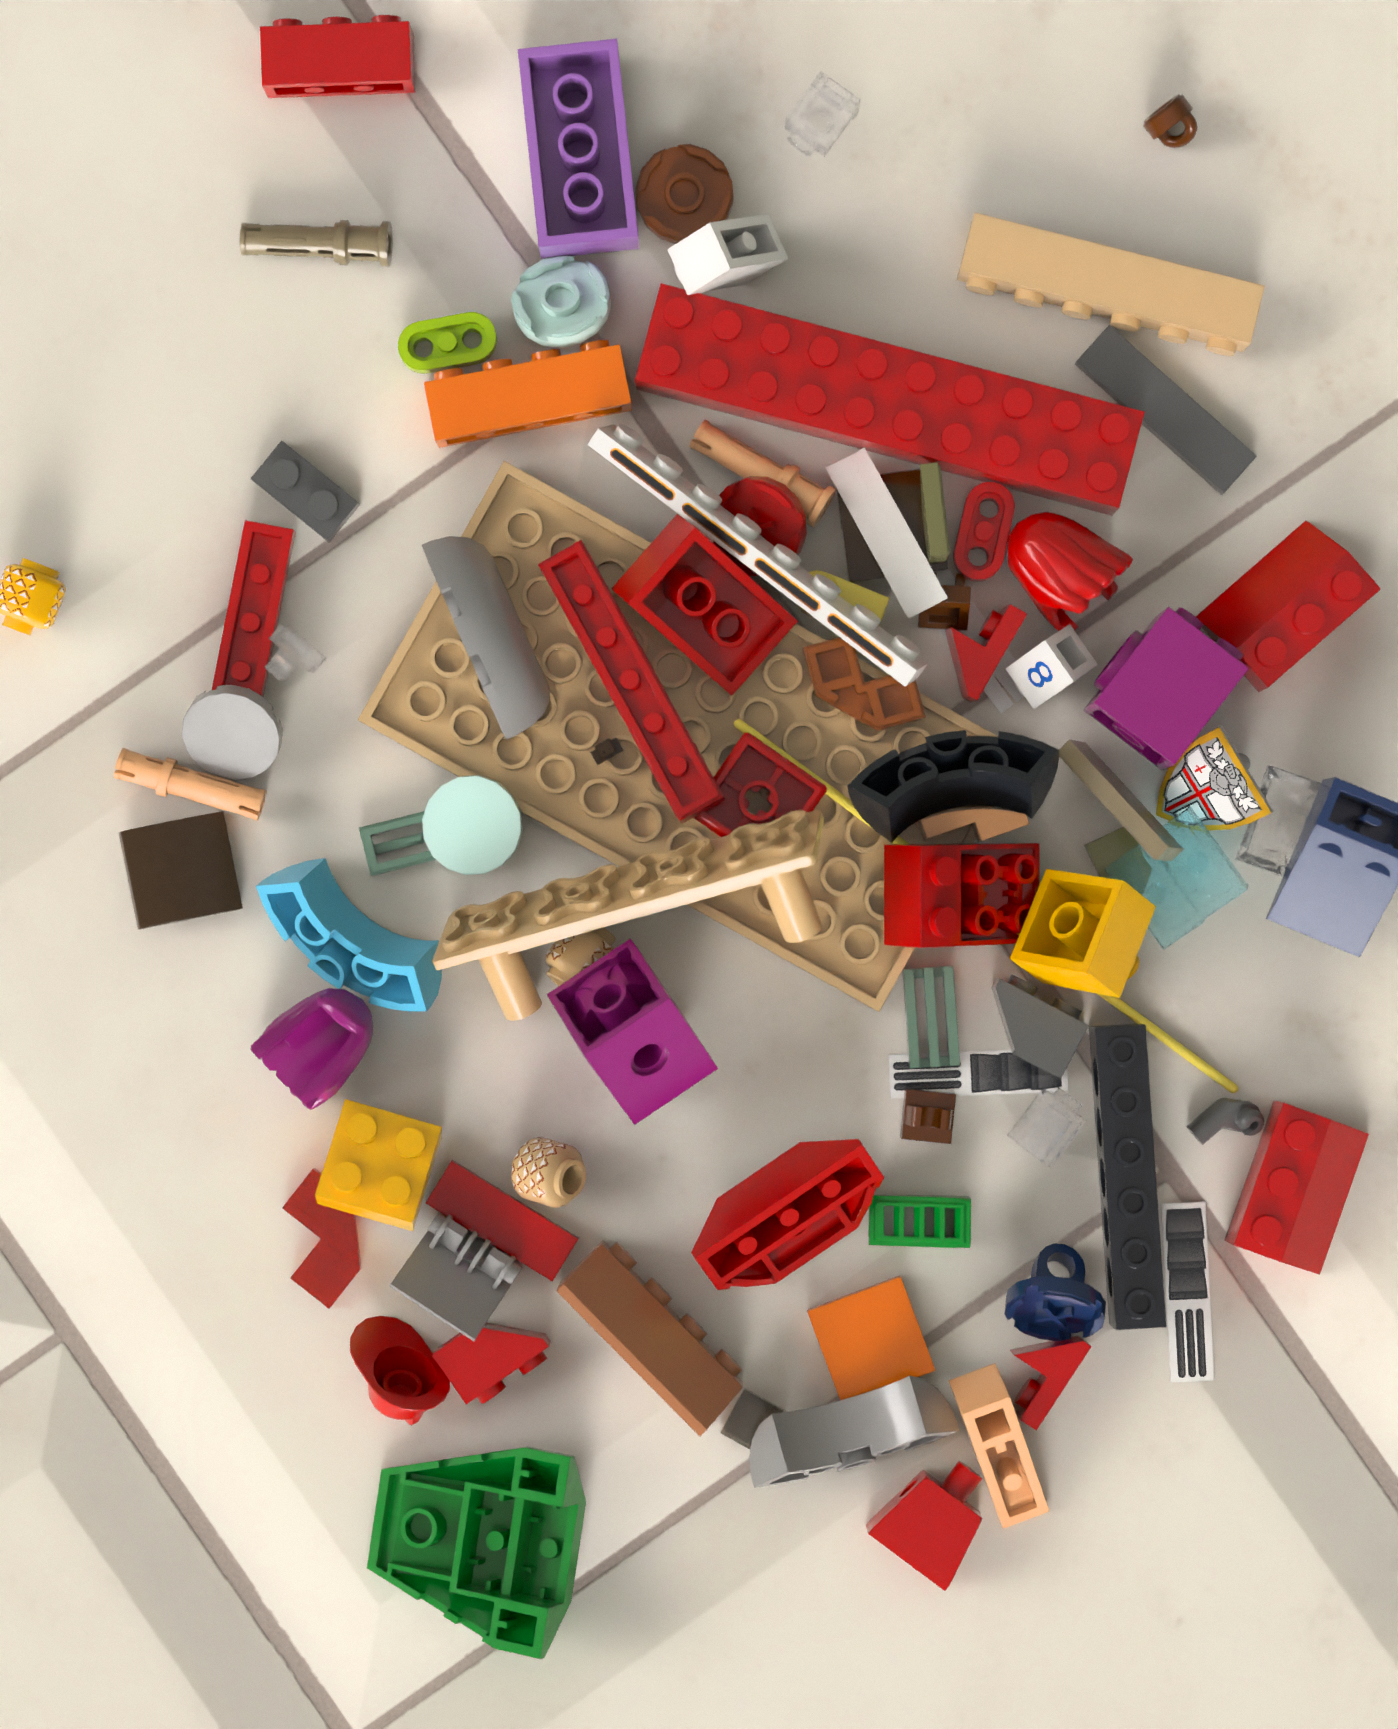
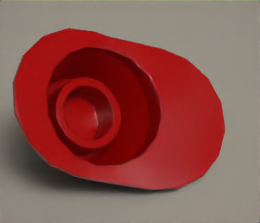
(398, 1368)

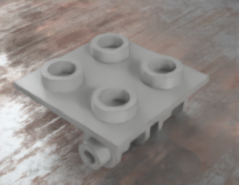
(456, 1276)

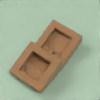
(985, 822)

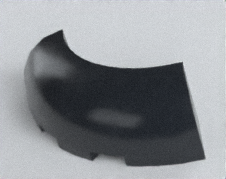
(953, 773)

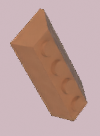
(652, 1336)

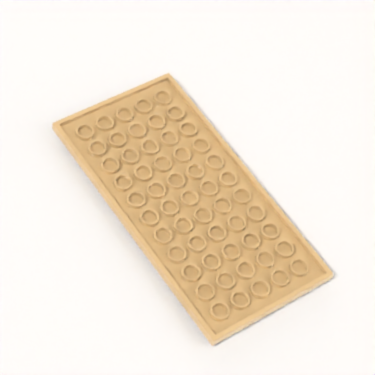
(617, 808)

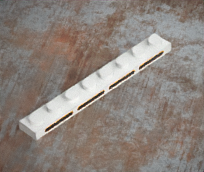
(773, 563)

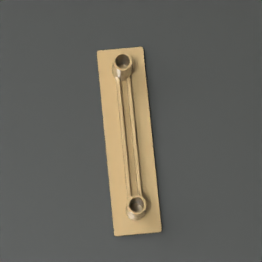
(651, 884)

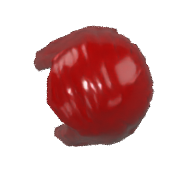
(1063, 565)

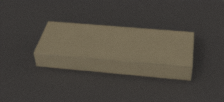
(1119, 800)

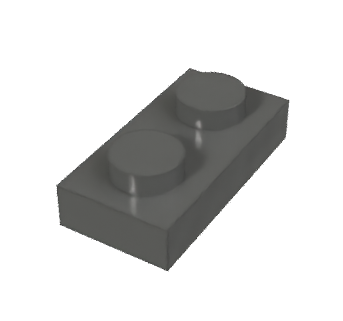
(305, 491)

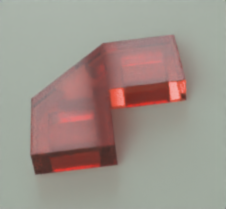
(337, 1254)

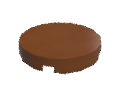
(683, 192)

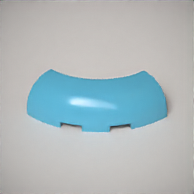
(345, 943)

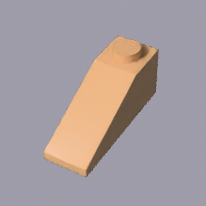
(999, 1445)

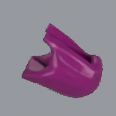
(317, 1044)

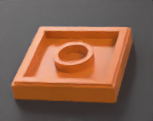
(870, 1338)

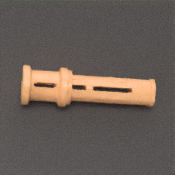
(749, 462)

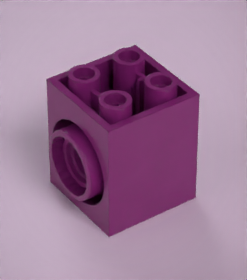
(1165, 686)
(632, 1031)

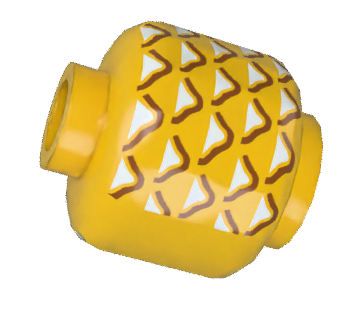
(30, 596)

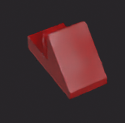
(977, 662)
(1057, 1364)

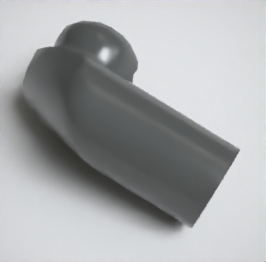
(1228, 1115)

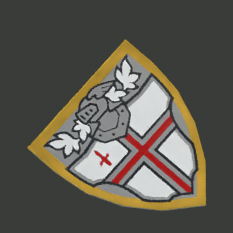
(1214, 784)

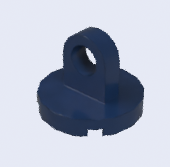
(1054, 1305)

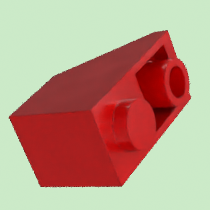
(481, 1364)

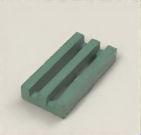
(372, 850)
(928, 975)

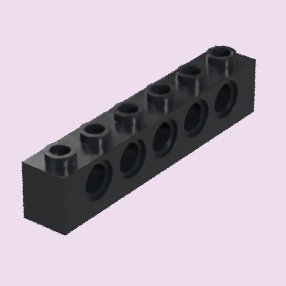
(1127, 1176)

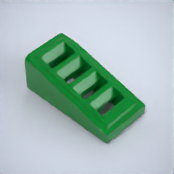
(962, 1221)

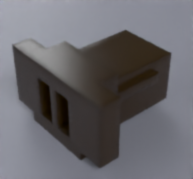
(606, 750)

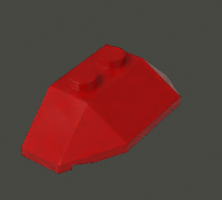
(787, 1213)

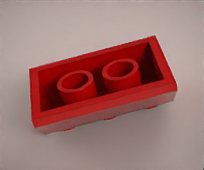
(1288, 603)
(1296, 1187)

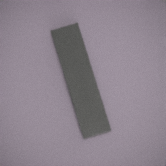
(1168, 409)

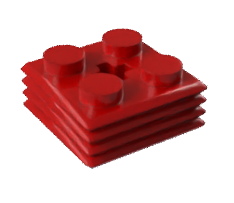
(754, 767)

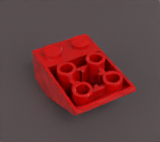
(958, 893)

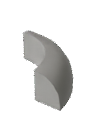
(490, 631)
(849, 1432)

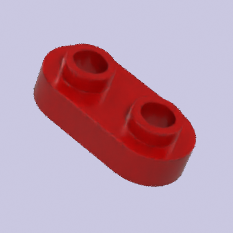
(983, 532)

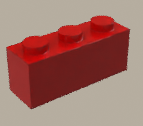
(337, 57)

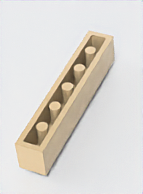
(1110, 284)

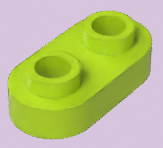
(447, 339)

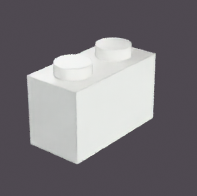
(727, 254)

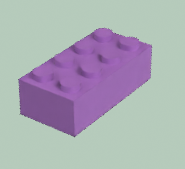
(578, 148)

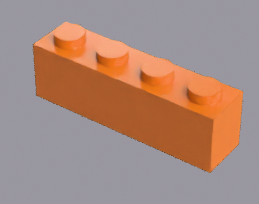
(528, 394)

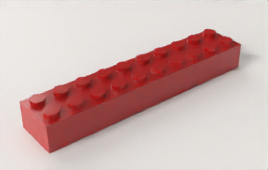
(888, 399)

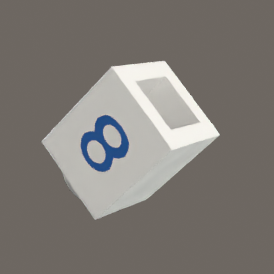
(1051, 666)

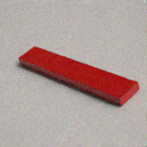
(631, 682)

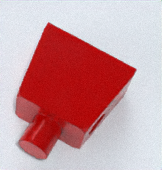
(931, 1523)

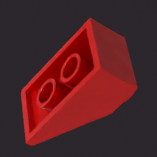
(704, 604)

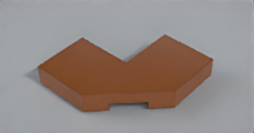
(840, 683)

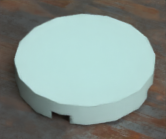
(561, 301)
(472, 824)

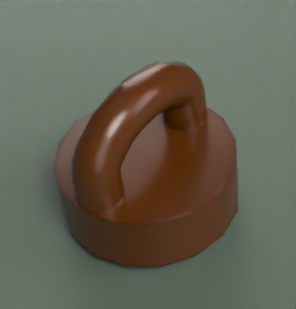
(1169, 115)

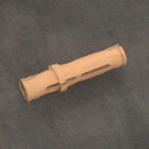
(181, 781)

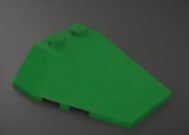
(485, 1541)

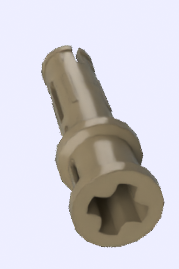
(340, 242)

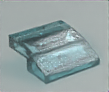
(1188, 886)

